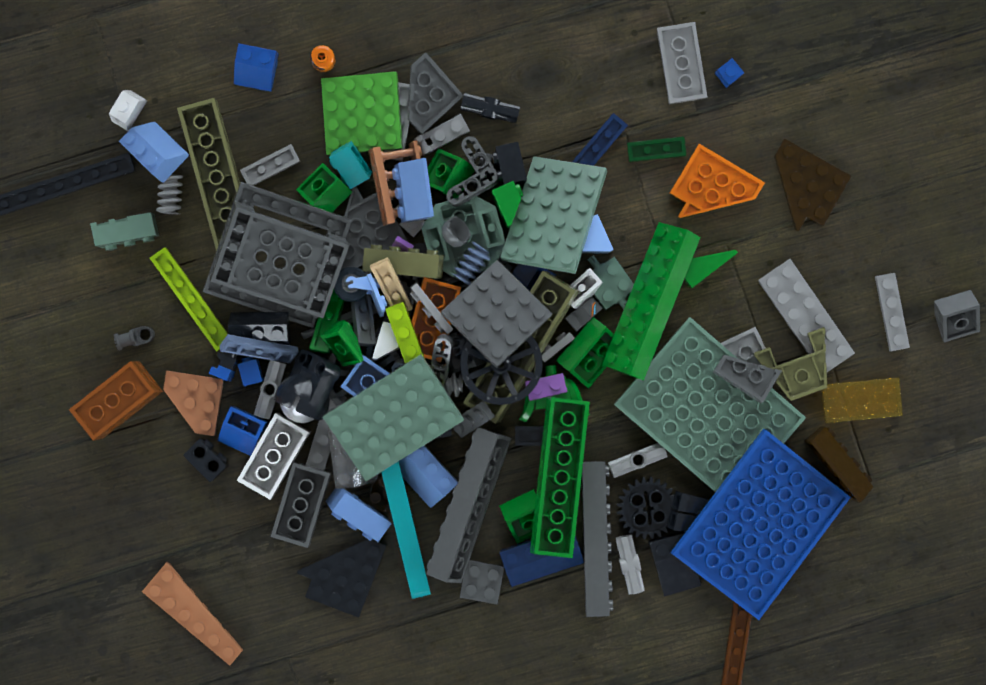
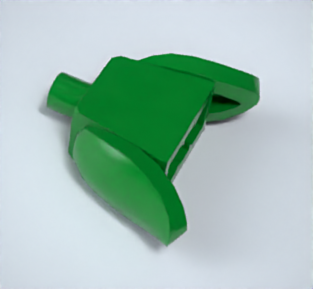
(572, 393)

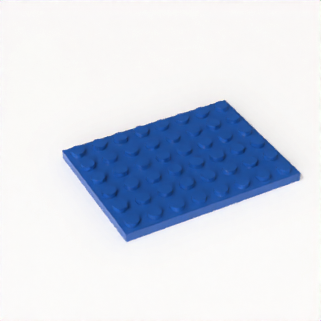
(760, 524)

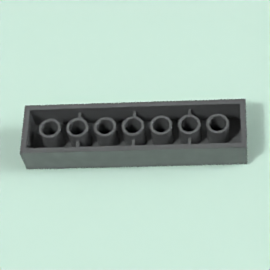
(468, 506)

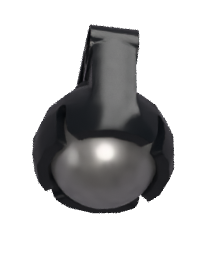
(307, 389)

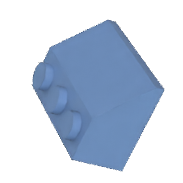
(154, 149)
(413, 190)
(427, 475)

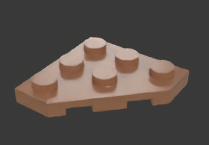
(196, 399)

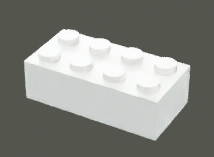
(273, 456)

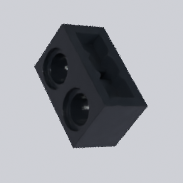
(202, 464)

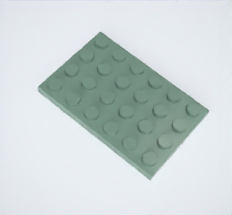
(554, 214)
(393, 417)

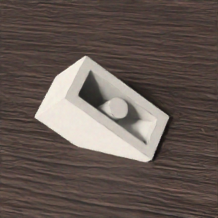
(586, 285)
(386, 342)

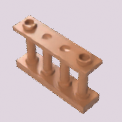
(381, 177)

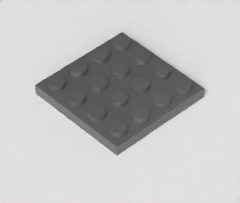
(496, 313)

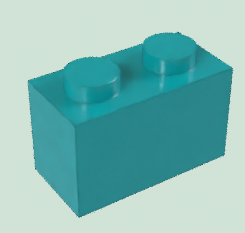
(350, 165)

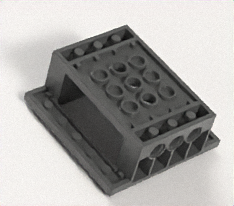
(262, 285)

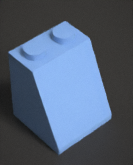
(597, 239)

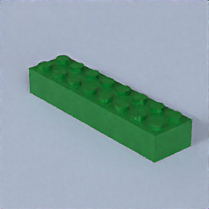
(651, 300)
(559, 477)

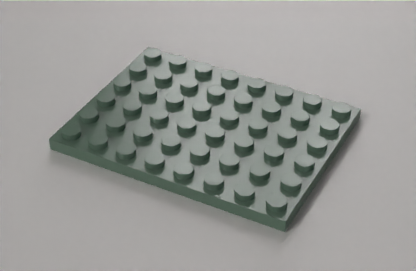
(699, 413)

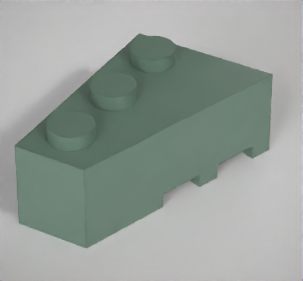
(125, 231)

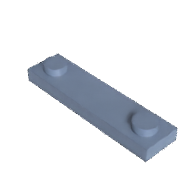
(258, 349)

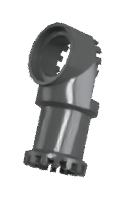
(133, 337)

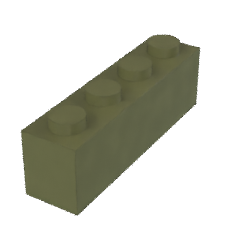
(406, 263)

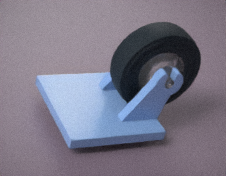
(354, 284)

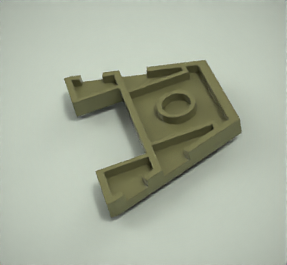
(802, 374)

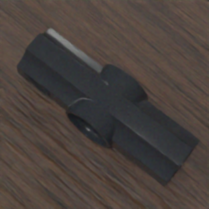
(490, 108)

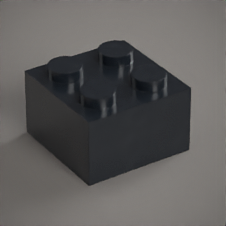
(510, 164)

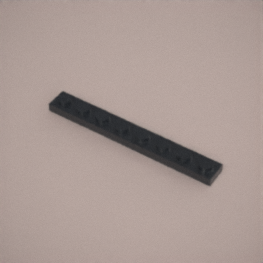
(66, 183)

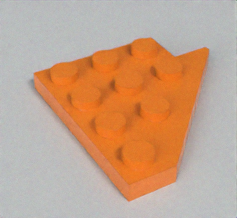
(713, 183)

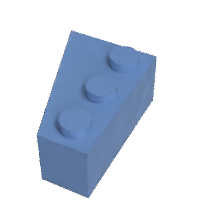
(358, 514)

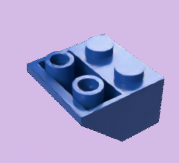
(242, 430)

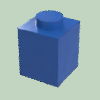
(729, 73)
(250, 371)

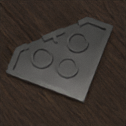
(429, 93)

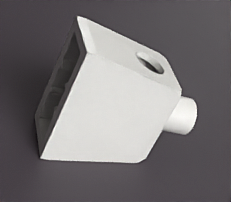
(127, 109)

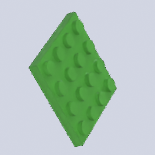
(362, 111)

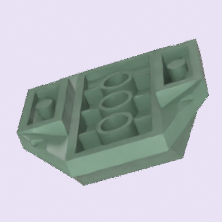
(483, 226)

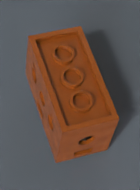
(116, 400)

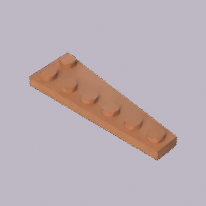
(182, 604)

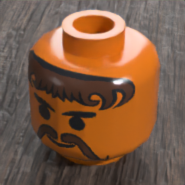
(321, 52)

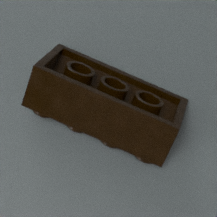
(839, 464)

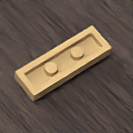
(390, 283)

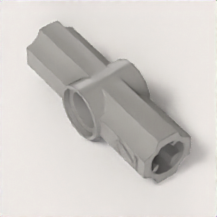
(274, 377)
(625, 464)
(630, 564)

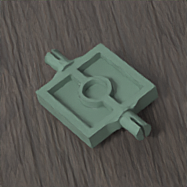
(615, 283)

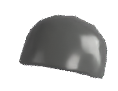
(455, 232)

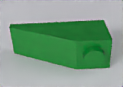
(703, 266)

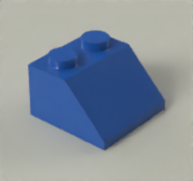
(255, 67)

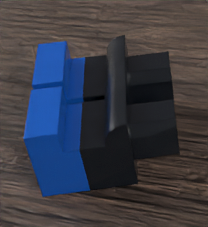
(226, 367)

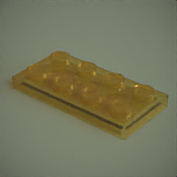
(862, 400)

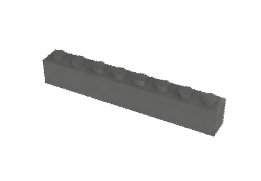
(595, 539)

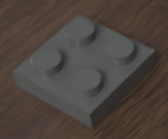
(482, 582)

